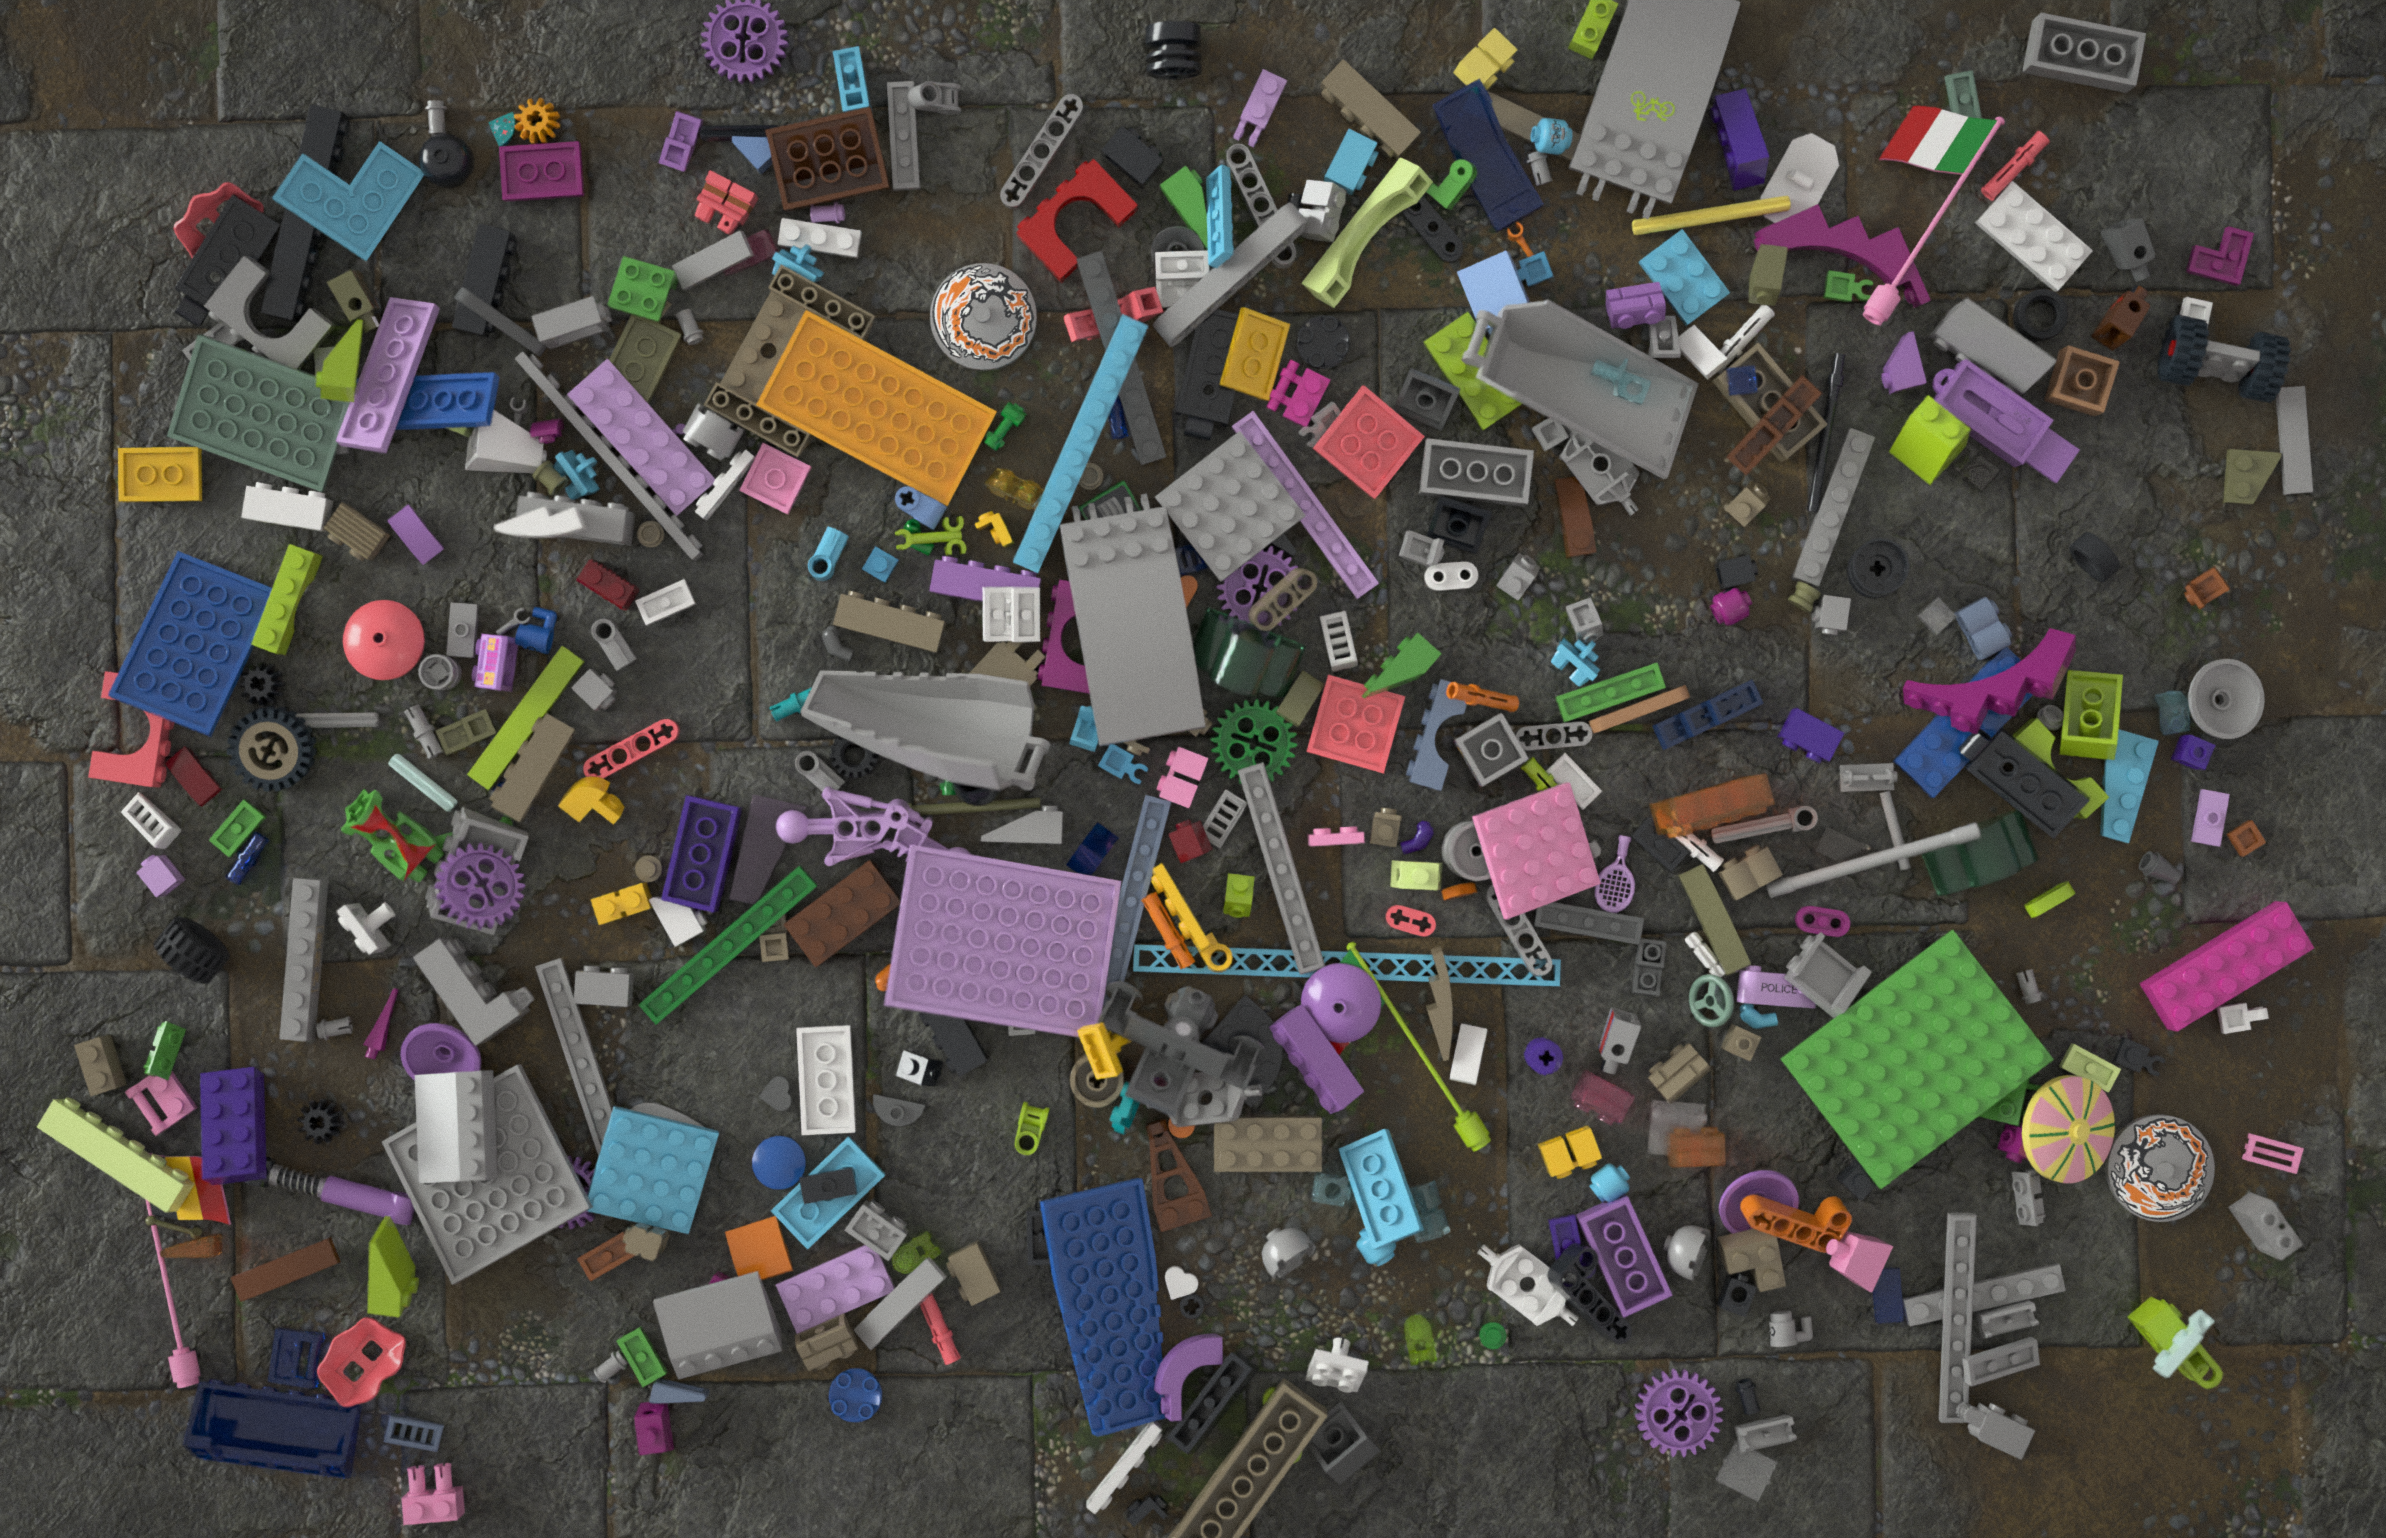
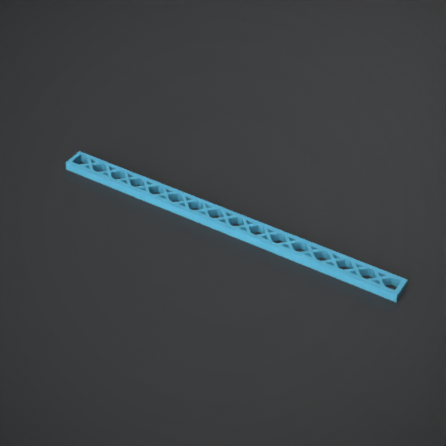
(1366, 955)

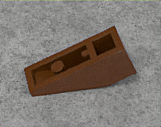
(1574, 518)

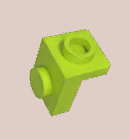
(1238, 895)

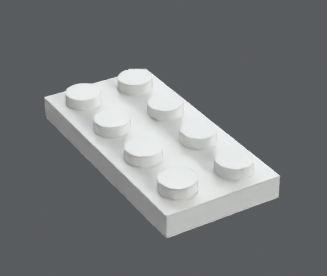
(2033, 236)
(826, 1080)

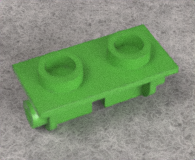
(167, 1044)

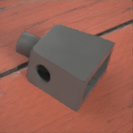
(2130, 246)

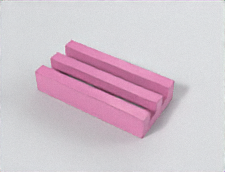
(2250, 1147)

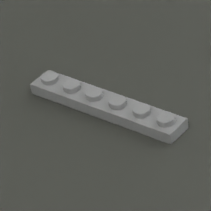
(1833, 507)
(1989, 1293)

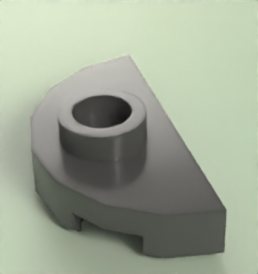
(896, 1110)

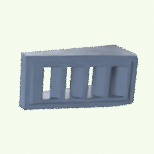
(675, 1392)
(404, 1420)

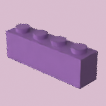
(967, 580)
(1316, 1059)

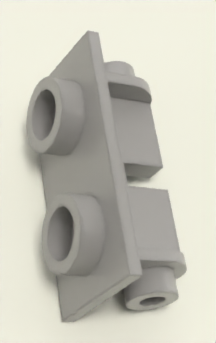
(1867, 777)
(2025, 1185)

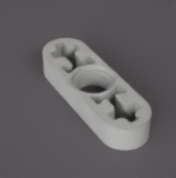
(1573, 741)

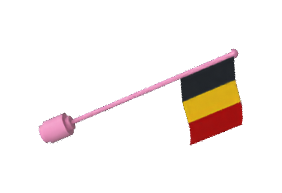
(202, 1203)

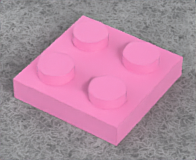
(775, 478)
(1347, 835)

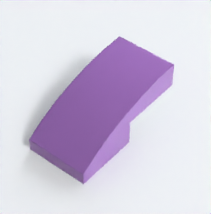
(681, 141)
(415, 534)

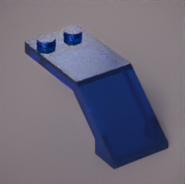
(1477, 137)

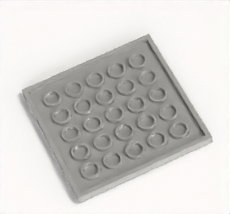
(491, 1218)

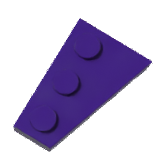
(1740, 139)

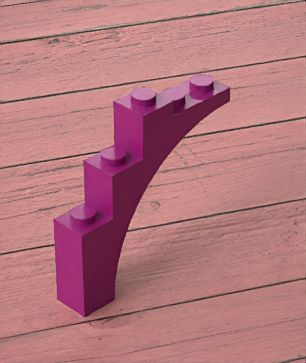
(2004, 692)

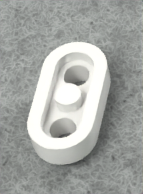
(1451, 576)

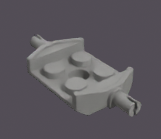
(1603, 486)
(1224, 1107)

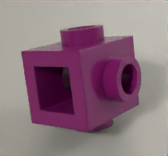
(2012, 1143)

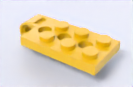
(1188, 925)

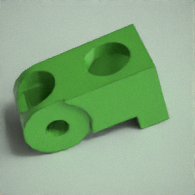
(1455, 185)

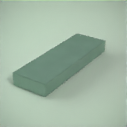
(1963, 94)

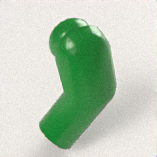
(913, 527)

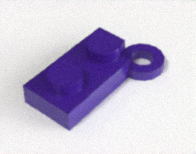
(1564, 1233)

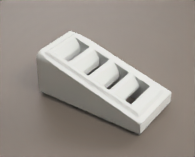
(1342, 663)
(163, 833)

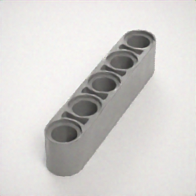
(1257, 193)

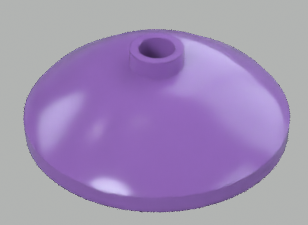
(1350, 987)
(426, 1051)
(1762, 1183)

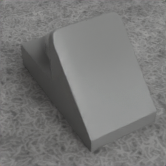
(1664, 339)

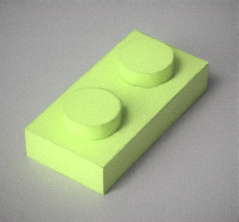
(2089, 1066)

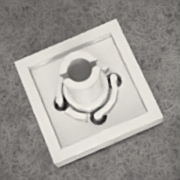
(366, 926)
(1337, 1368)

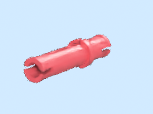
(2023, 157)
(941, 1334)

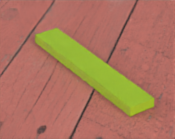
(519, 724)

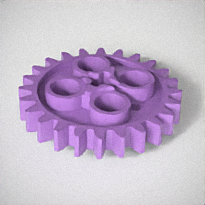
(720, 38)
(1238, 581)
(458, 896)
(1660, 1398)

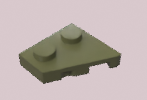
(2247, 474)

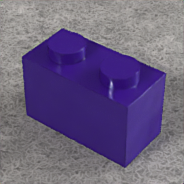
(1810, 735)

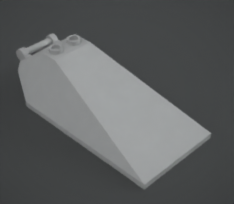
(1547, 363)

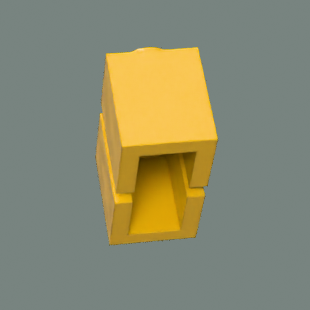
(630, 899)
(1583, 1149)

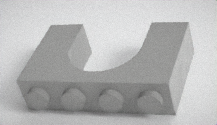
(232, 306)

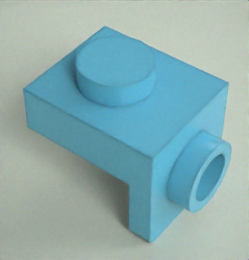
(1085, 731)

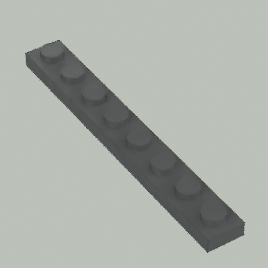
(1132, 392)

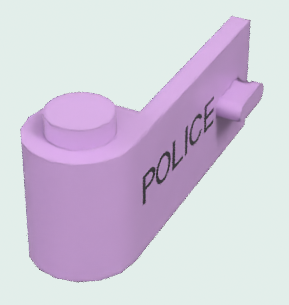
(1769, 989)

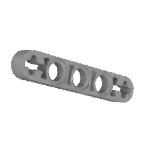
(1043, 138)

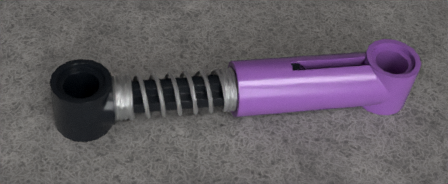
(341, 1192)

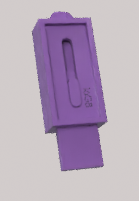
(2003, 420)

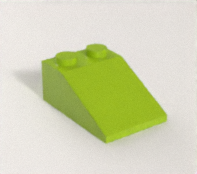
(2091, 715)
(390, 1272)

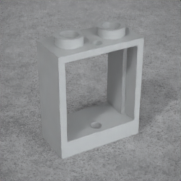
(572, 322)
(2261, 1223)

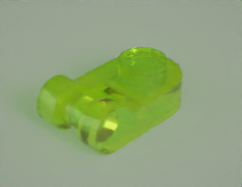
(907, 1258)
(1418, 1331)

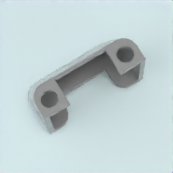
(475, 829)

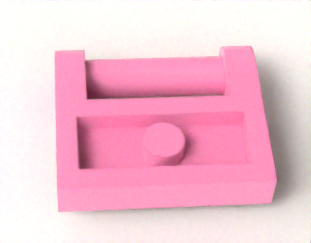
(170, 1097)

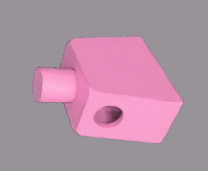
(1859, 1258)

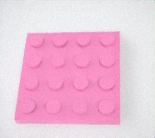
(1536, 850)

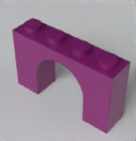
(1059, 670)

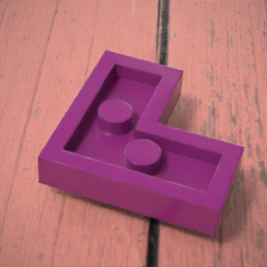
(2227, 263)

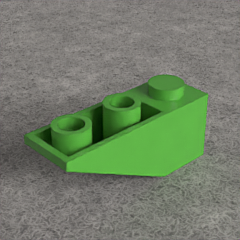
(1410, 664)

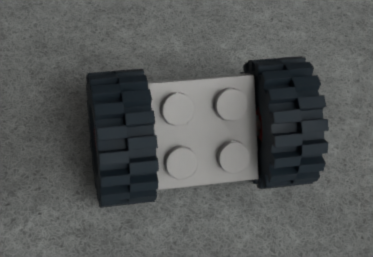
(2257, 367)

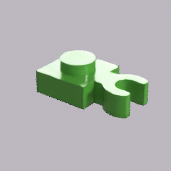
(1841, 287)

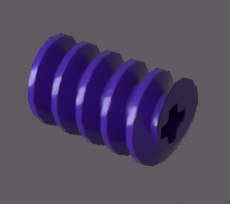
(1538, 1047)

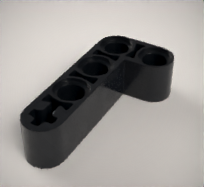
(1592, 1300)

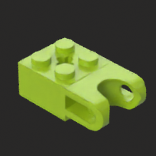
(2159, 1324)

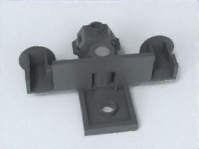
(1174, 1049)

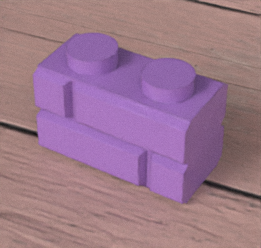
(1635, 305)

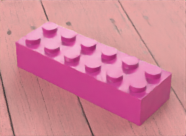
(2226, 966)

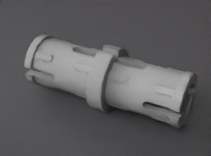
(424, 732)

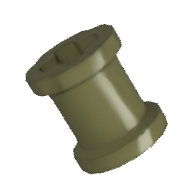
(550, 478)

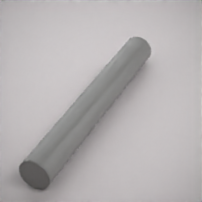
(1893, 825)

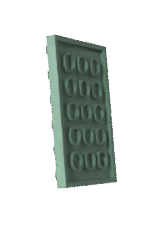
(257, 413)

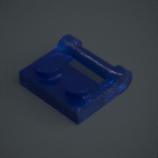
(287, 1357)

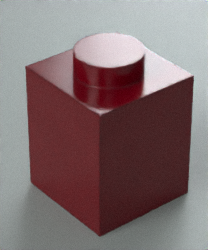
(1190, 840)

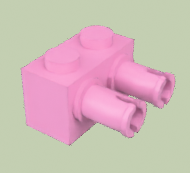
(432, 1505)

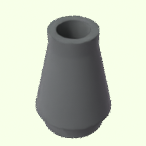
(2157, 867)

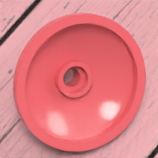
(401, 643)

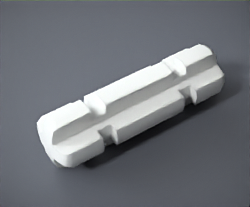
(1704, 954)

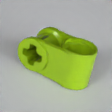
(1030, 1126)

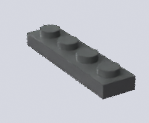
(1589, 922)

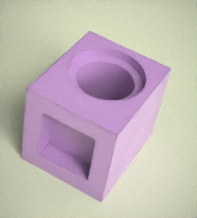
(160, 875)

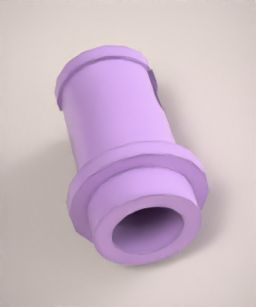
(827, 213)

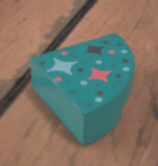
(503, 128)

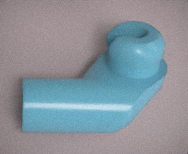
(1755, 1019)

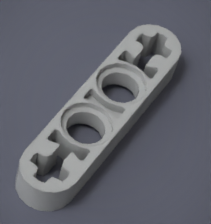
(1514, 933)

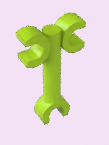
(951, 535)

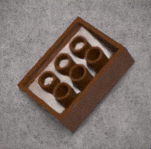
(827, 159)

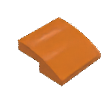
(759, 1249)

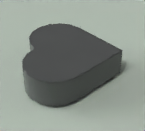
(777, 1093)

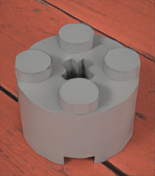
(712, 432)

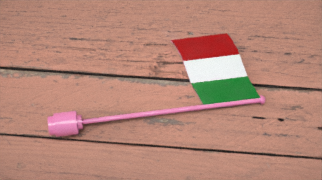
(1937, 143)

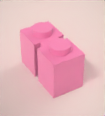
(1186, 764)

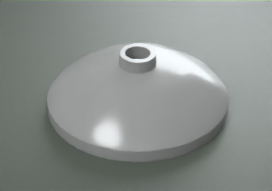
(2238, 694)

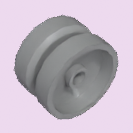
(1458, 855)

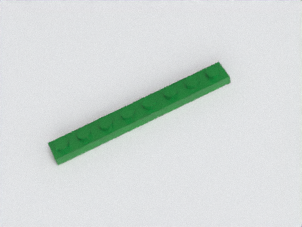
(728, 944)

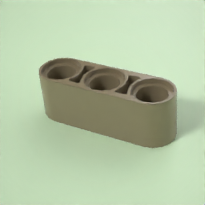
(1295, 597)

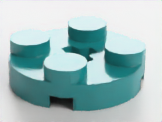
(1125, 1114)

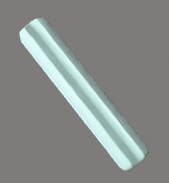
(423, 782)

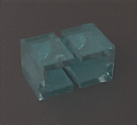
(1433, 1220)

